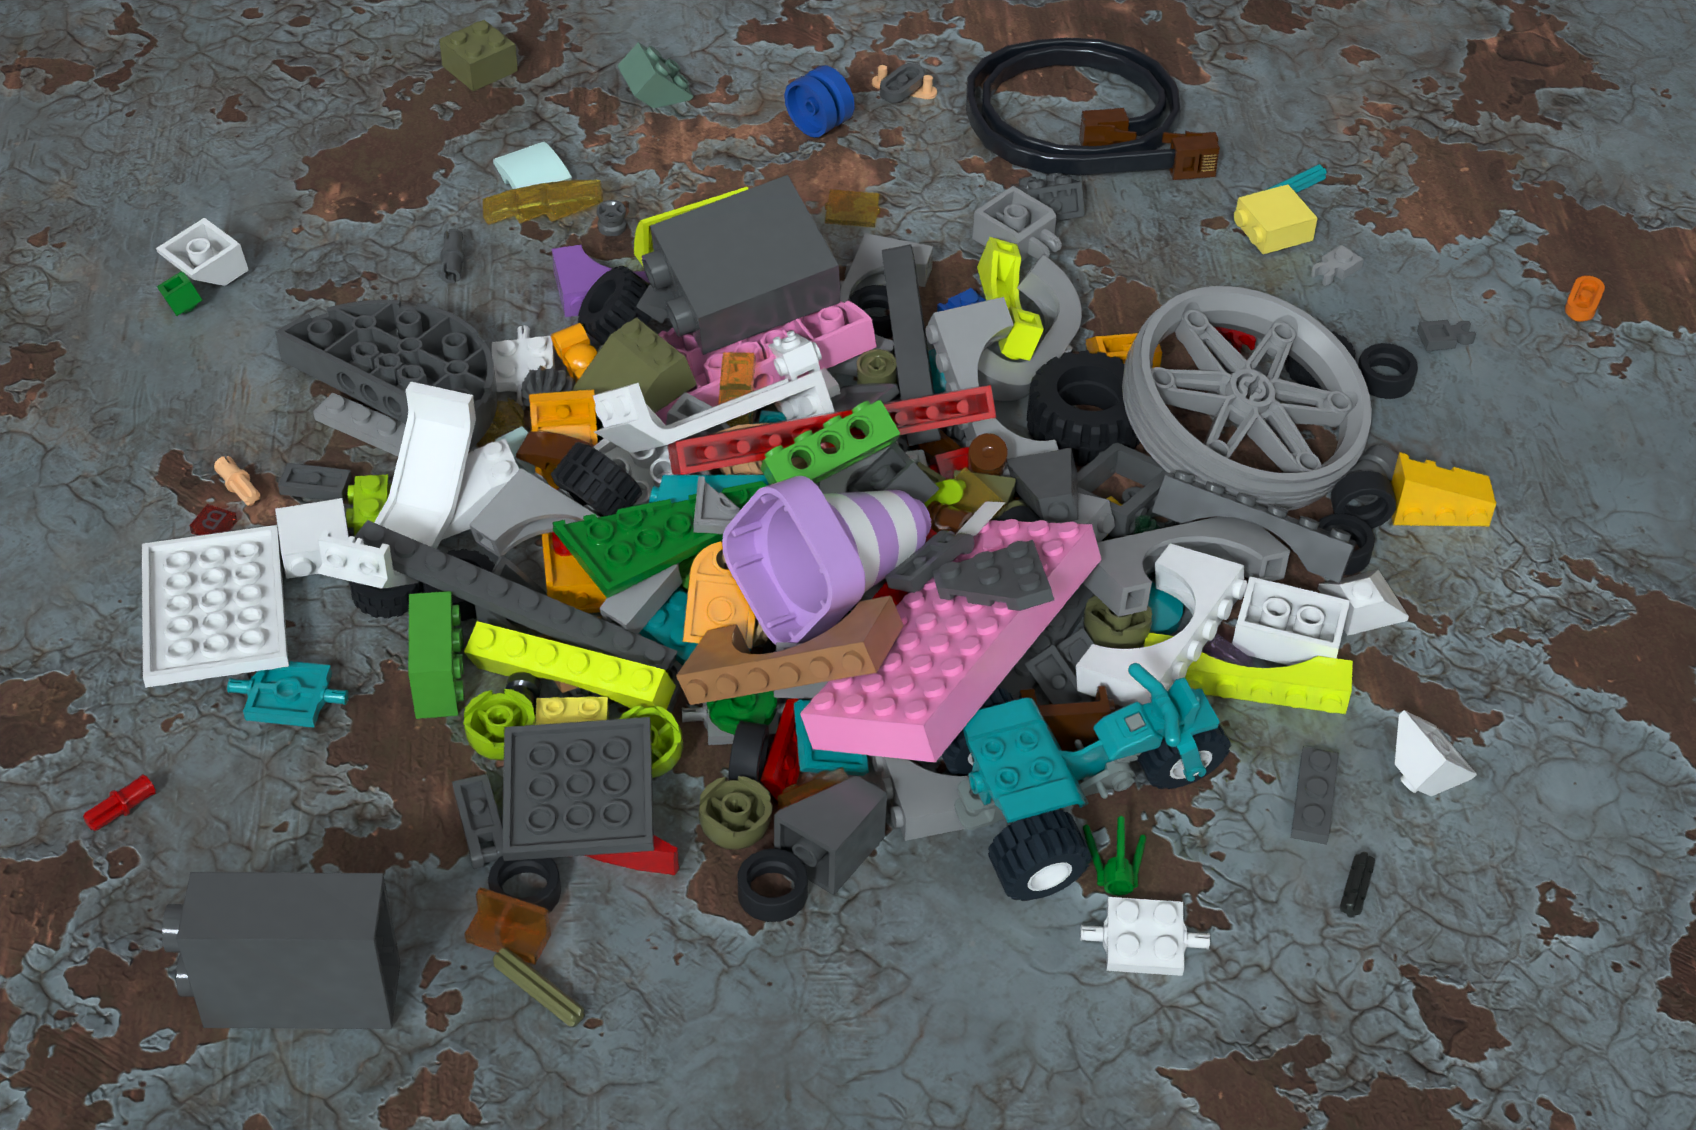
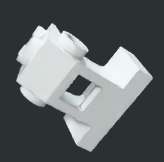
(797, 356)

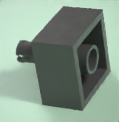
(895, 472)

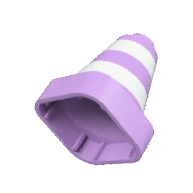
(815, 554)

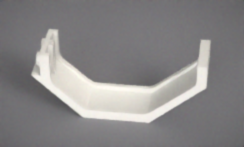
(421, 491)

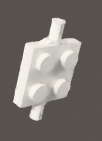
(516, 357)
(1144, 936)

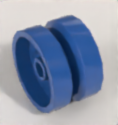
(819, 101)

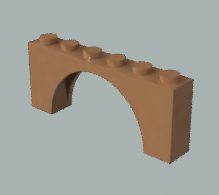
(854, 647)

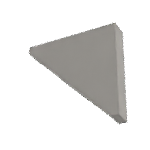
(712, 509)

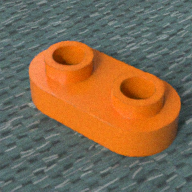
(1584, 298)

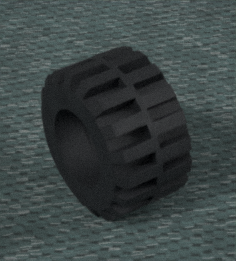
(612, 303)
(595, 480)

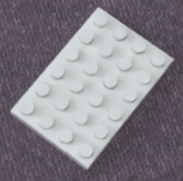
(212, 606)

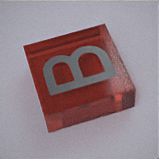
(212, 521)

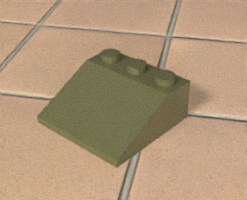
(640, 357)

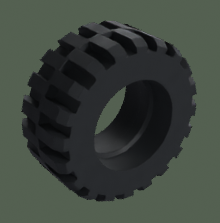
(1080, 381)

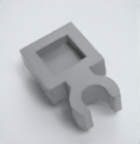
(1339, 263)

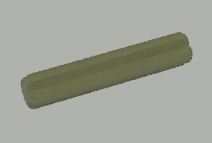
(538, 987)

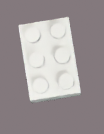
(1288, 623)

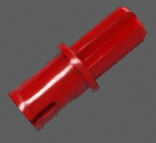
(119, 803)

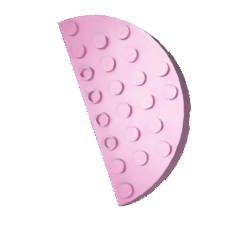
(837, 330)

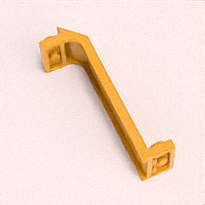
(574, 416)

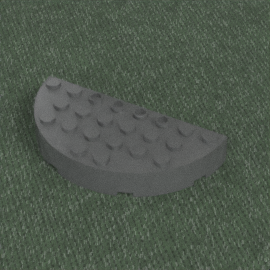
(382, 346)

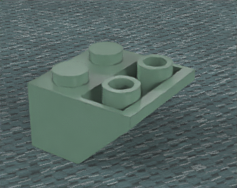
(654, 78)

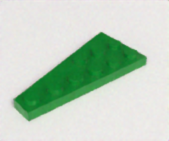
(640, 539)

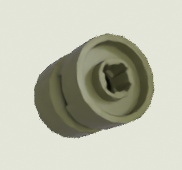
(876, 367)

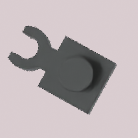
(1442, 335)

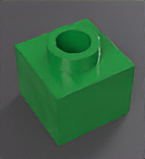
(179, 293)

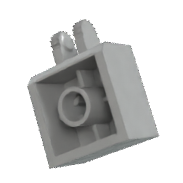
(1018, 220)

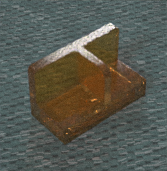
(509, 924)

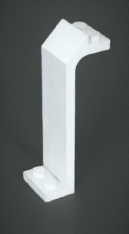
(631, 427)

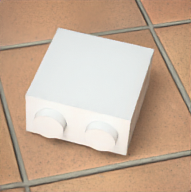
(299, 534)

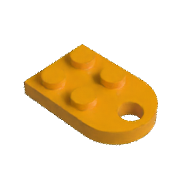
(715, 599)

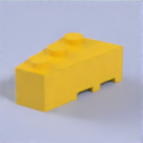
(1440, 496)

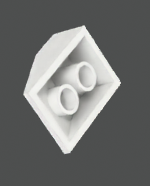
(484, 476)

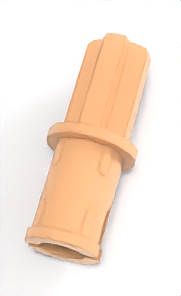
(236, 480)

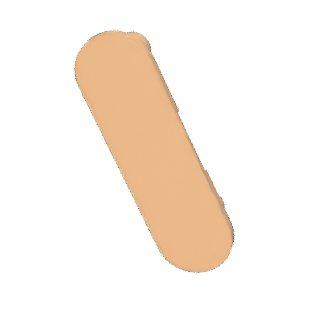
(926, 91)

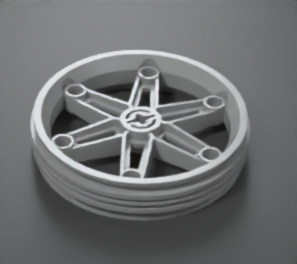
(1283, 332)

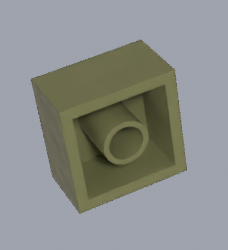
(478, 55)

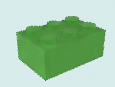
(434, 654)

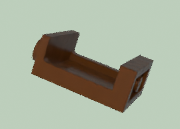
(1074, 720)

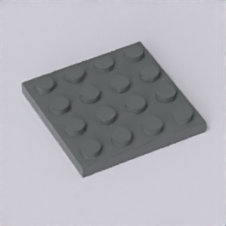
(577, 789)

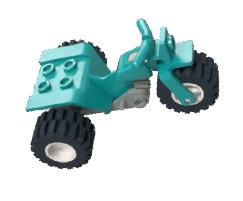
(1026, 776)

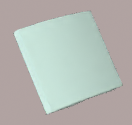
(531, 166)

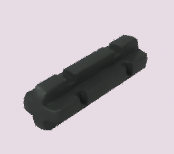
(1357, 884)

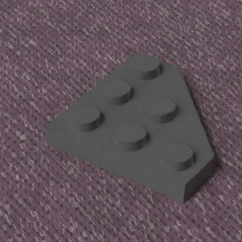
(1003, 576)

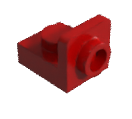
(948, 462)

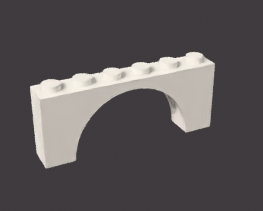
(1206, 588)

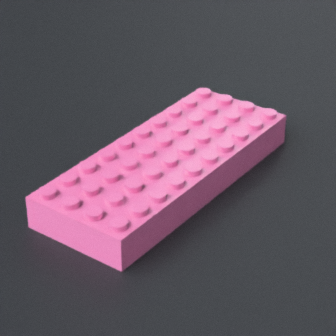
(948, 654)

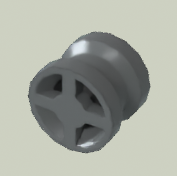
(611, 218)

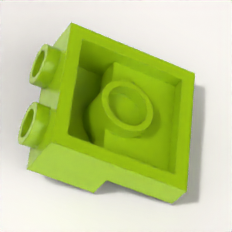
(368, 499)

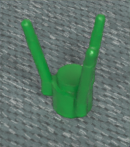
(1117, 875)

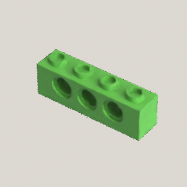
(871, 418)

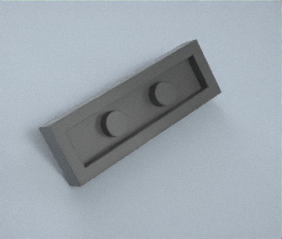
(1314, 795)

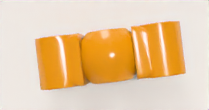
(574, 349)

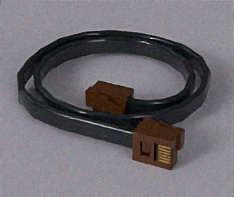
(1105, 134)

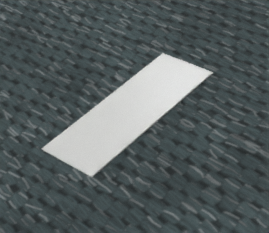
(980, 518)

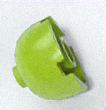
(490, 714)
(665, 735)

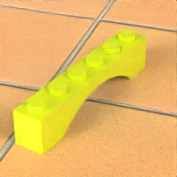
(1000, 278)
(609, 676)
(1312, 685)

